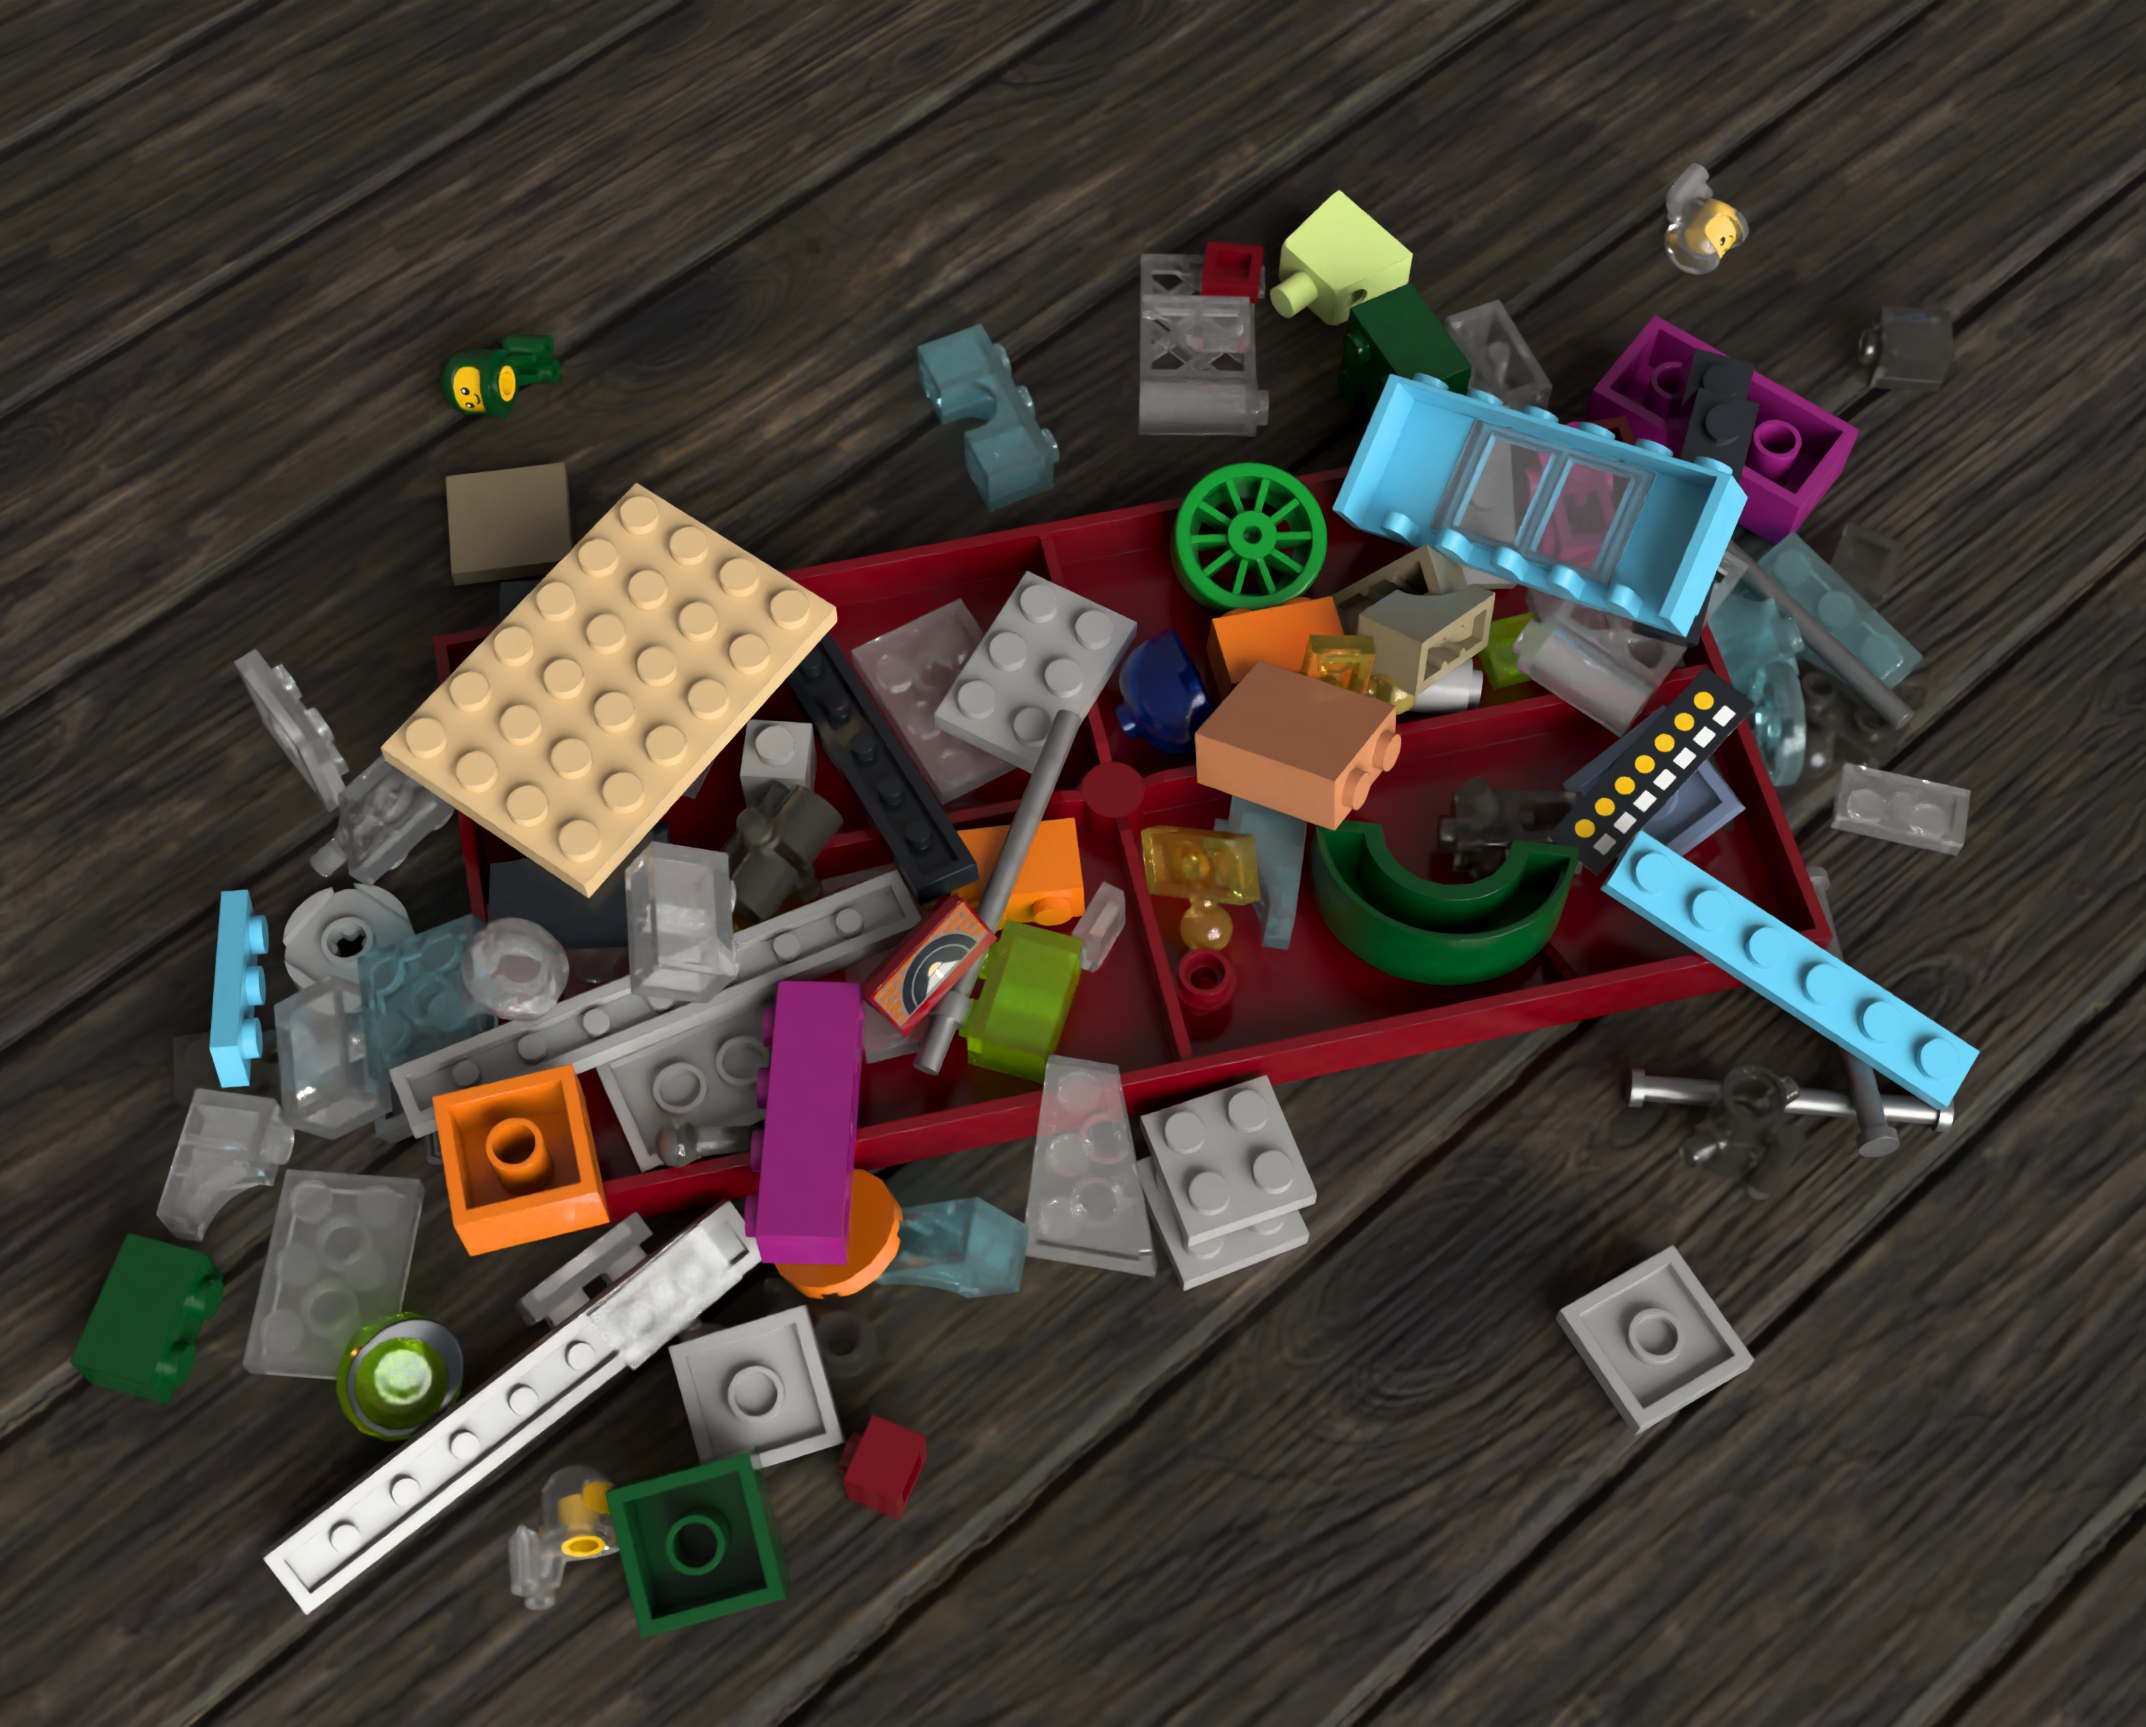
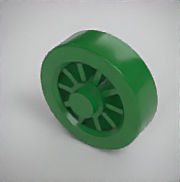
(1249, 537)

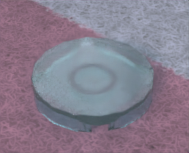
(1778, 720)

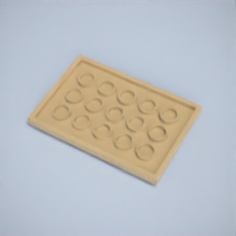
(610, 688)

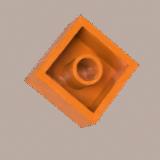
(520, 1160)

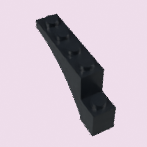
(1709, 420)

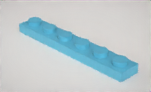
(1790, 970)

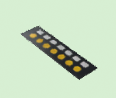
(1652, 770)

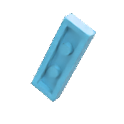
(237, 988)

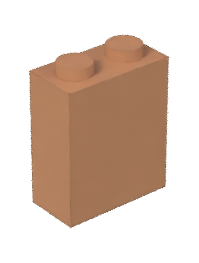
(1297, 745)

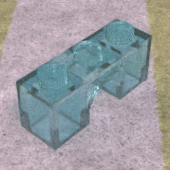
(972, 379)

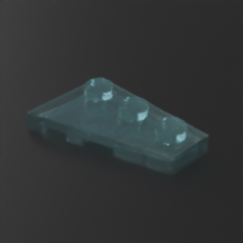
(1838, 610)

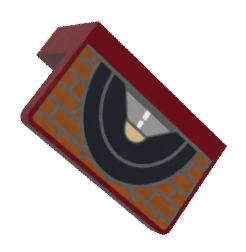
(926, 963)

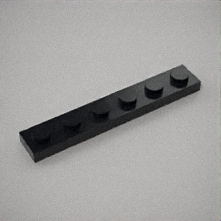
(880, 775)

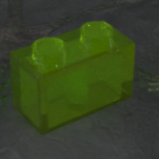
(1023, 1000)

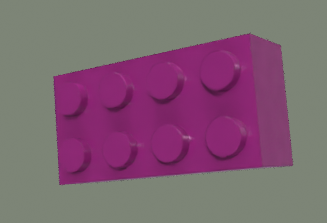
(1793, 445)

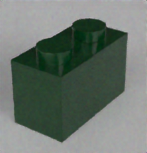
(149, 1319)

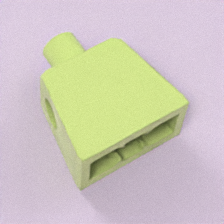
(1338, 262)

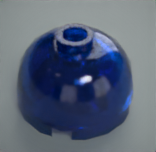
(1163, 695)

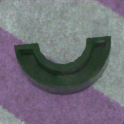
(1432, 928)

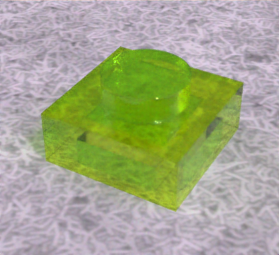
(1497, 656)

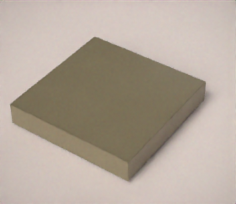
(508, 523)

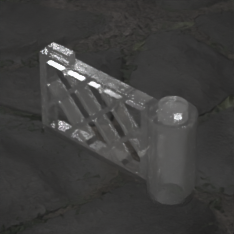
(1196, 395)
(1595, 666)

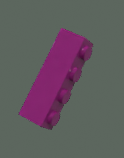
(808, 1123)

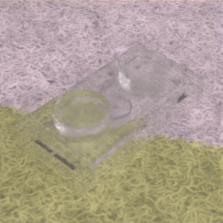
(1901, 809)

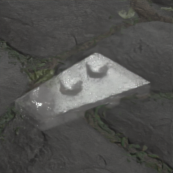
(1085, 1173)

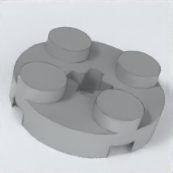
(328, 918)

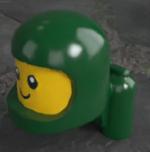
(490, 378)

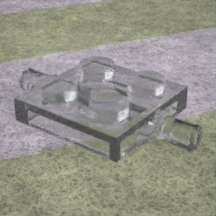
(380, 823)

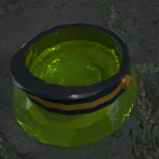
(399, 1375)

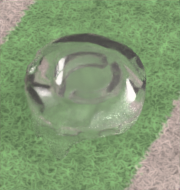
(512, 971)

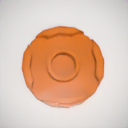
(870, 1244)

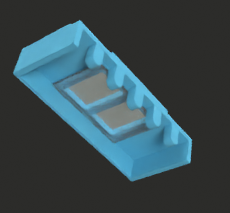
(1543, 501)

